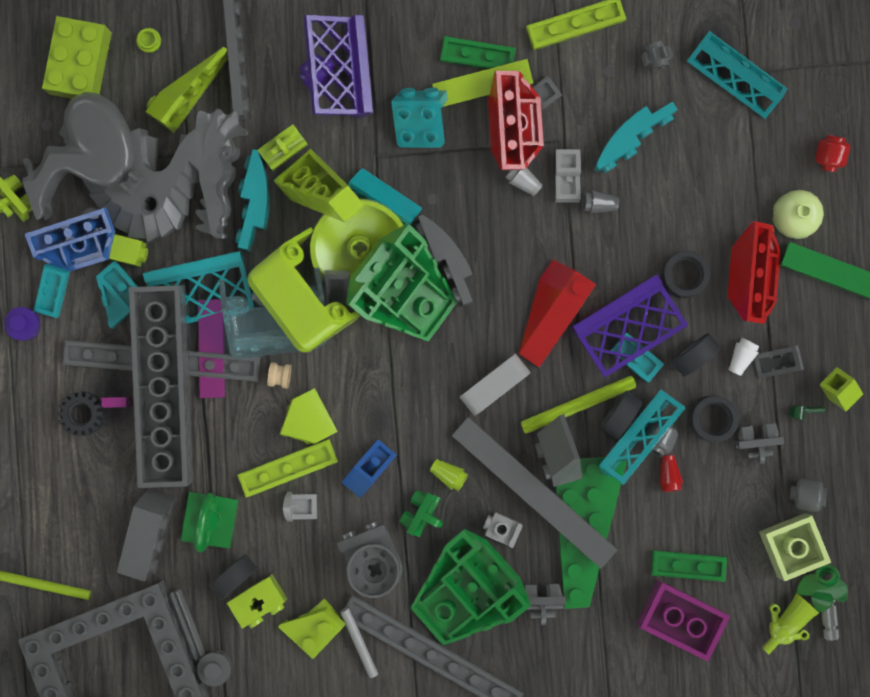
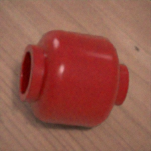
(832, 153)

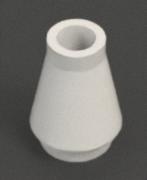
(743, 355)

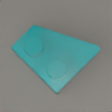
(115, 292)

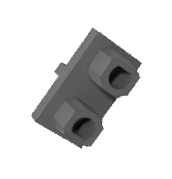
(770, 437)
(553, 600)

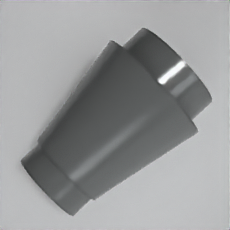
(599, 202)

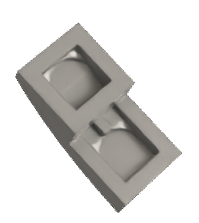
(567, 175)

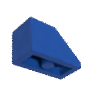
(369, 468)

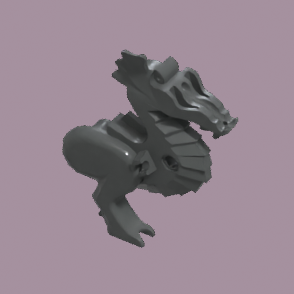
(123, 172)

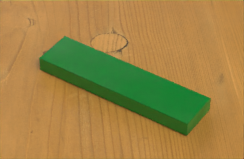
(826, 269)

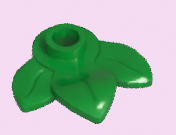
(821, 591)

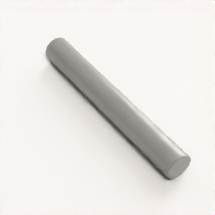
(359, 642)

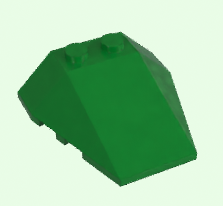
(401, 286)
(469, 590)

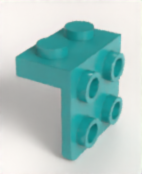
(419, 117)

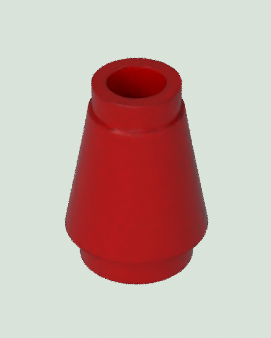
(670, 476)

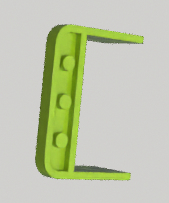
(292, 300)

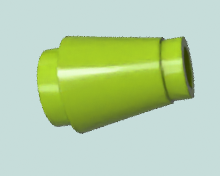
(450, 475)

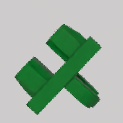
(417, 523)

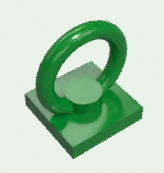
(209, 520)

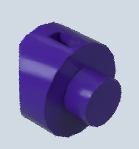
(22, 323)

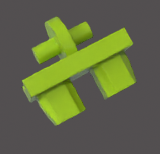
(282, 147)
(20, 206)

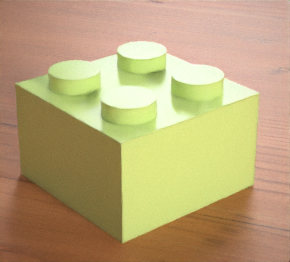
(795, 547)

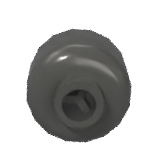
(666, 443)
(809, 495)

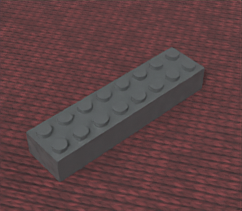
(161, 386)

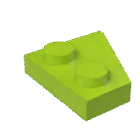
(313, 630)

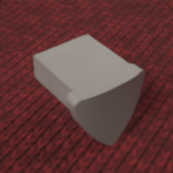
(300, 506)

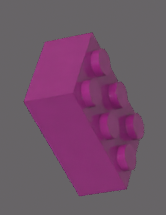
(682, 620)

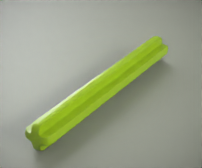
(579, 404)

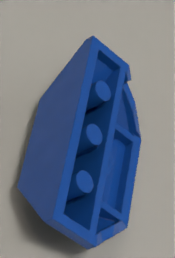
(74, 241)

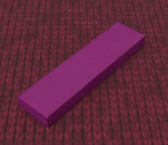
(211, 341)

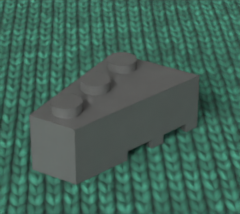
(146, 534)

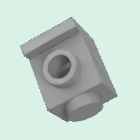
(512, 529)

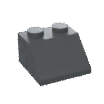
(559, 452)

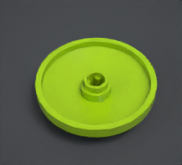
(346, 244)

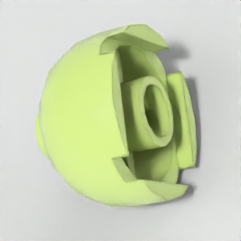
(797, 214)

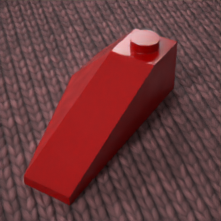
(555, 304)

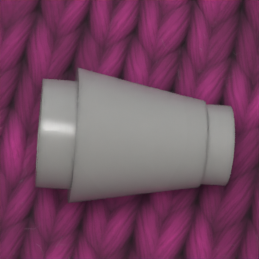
(524, 180)

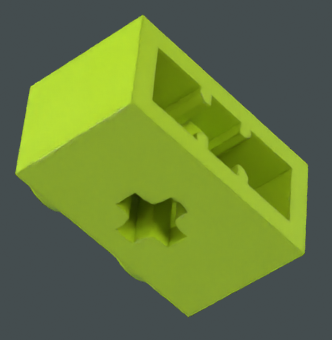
(247, 613)

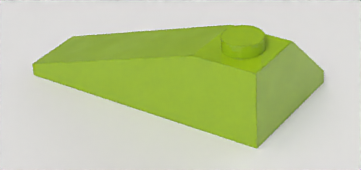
(178, 98)

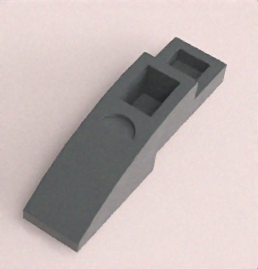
(444, 249)

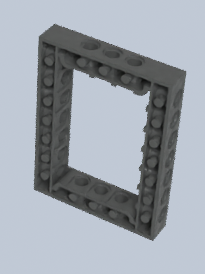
(149, 602)

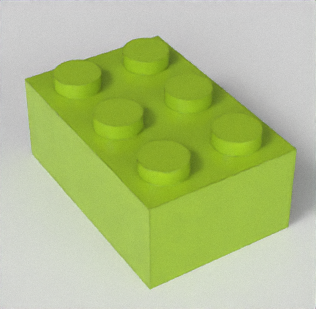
(76, 58)

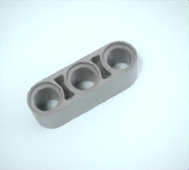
(495, 384)

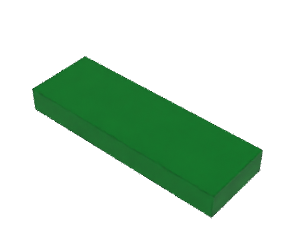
(475, 53)
(688, 565)

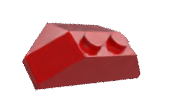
(514, 121)
(754, 273)

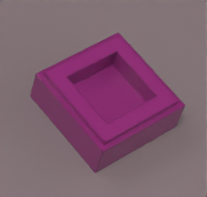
(116, 402)

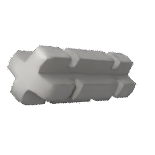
(830, 622)

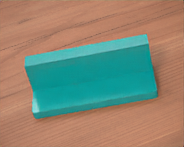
(370, 187)

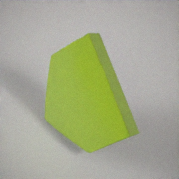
(307, 419)

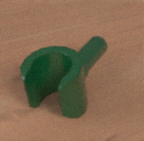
(798, 412)

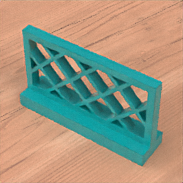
(198, 268)

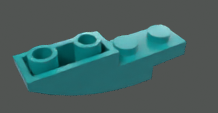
(625, 140)
(255, 191)

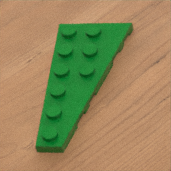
(595, 501)

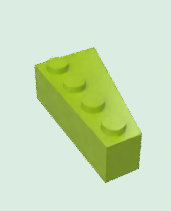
(318, 187)

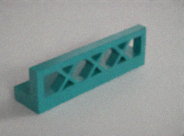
(743, 68)
(637, 433)

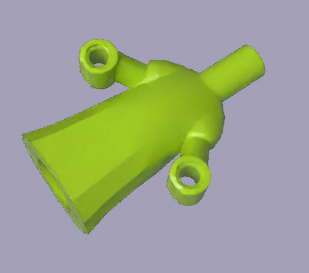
(785, 629)

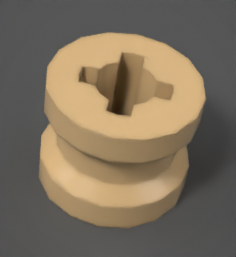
(279, 375)

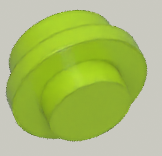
(148, 40)

